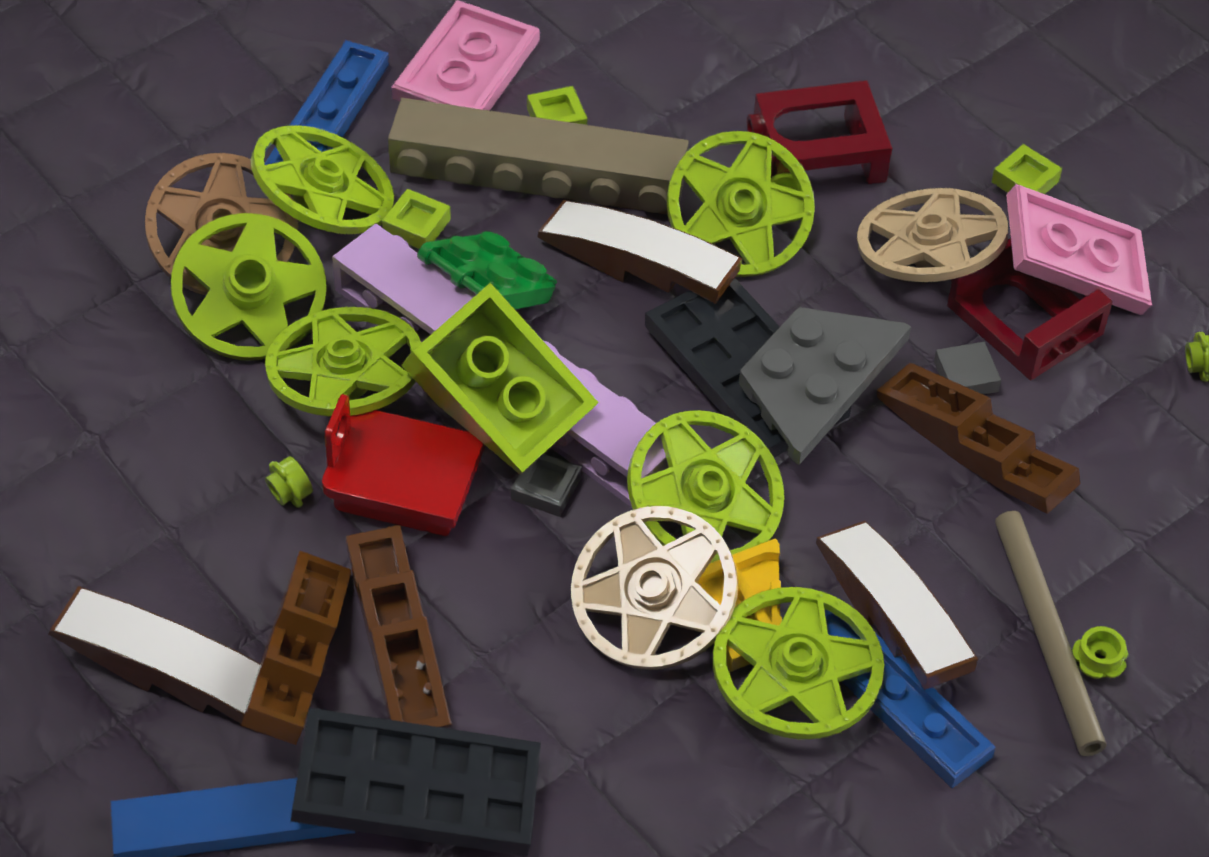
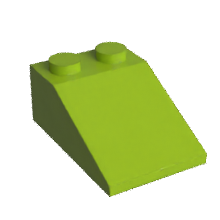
(499, 380)

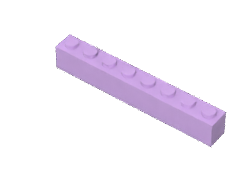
(387, 276)

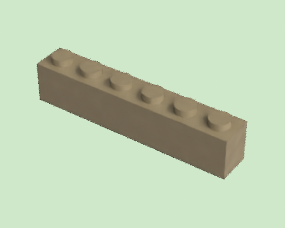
(534, 155)

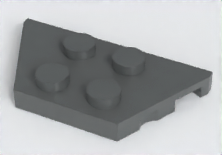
(817, 371)

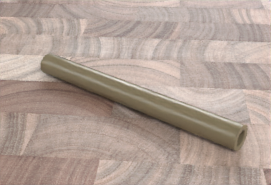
(1050, 634)

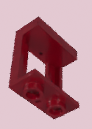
(865, 145)
(1071, 328)

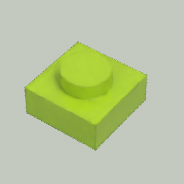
(557, 105)
(1026, 169)
(417, 218)

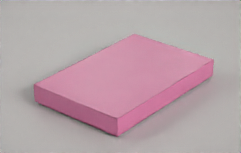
(467, 59)
(1077, 249)

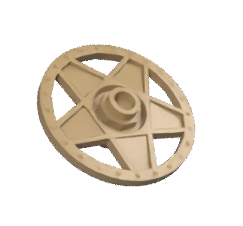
(933, 236)
(654, 587)

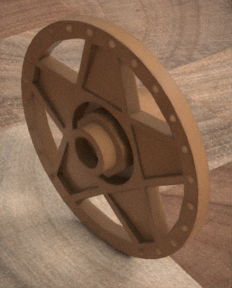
(191, 209)

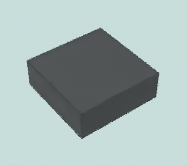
(969, 366)
(547, 484)

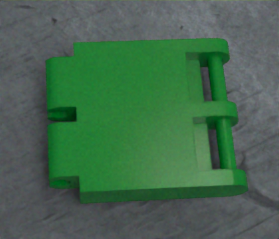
(488, 259)

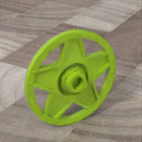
(320, 180)
(742, 200)
(245, 283)
(342, 360)
(706, 478)
(798, 663)

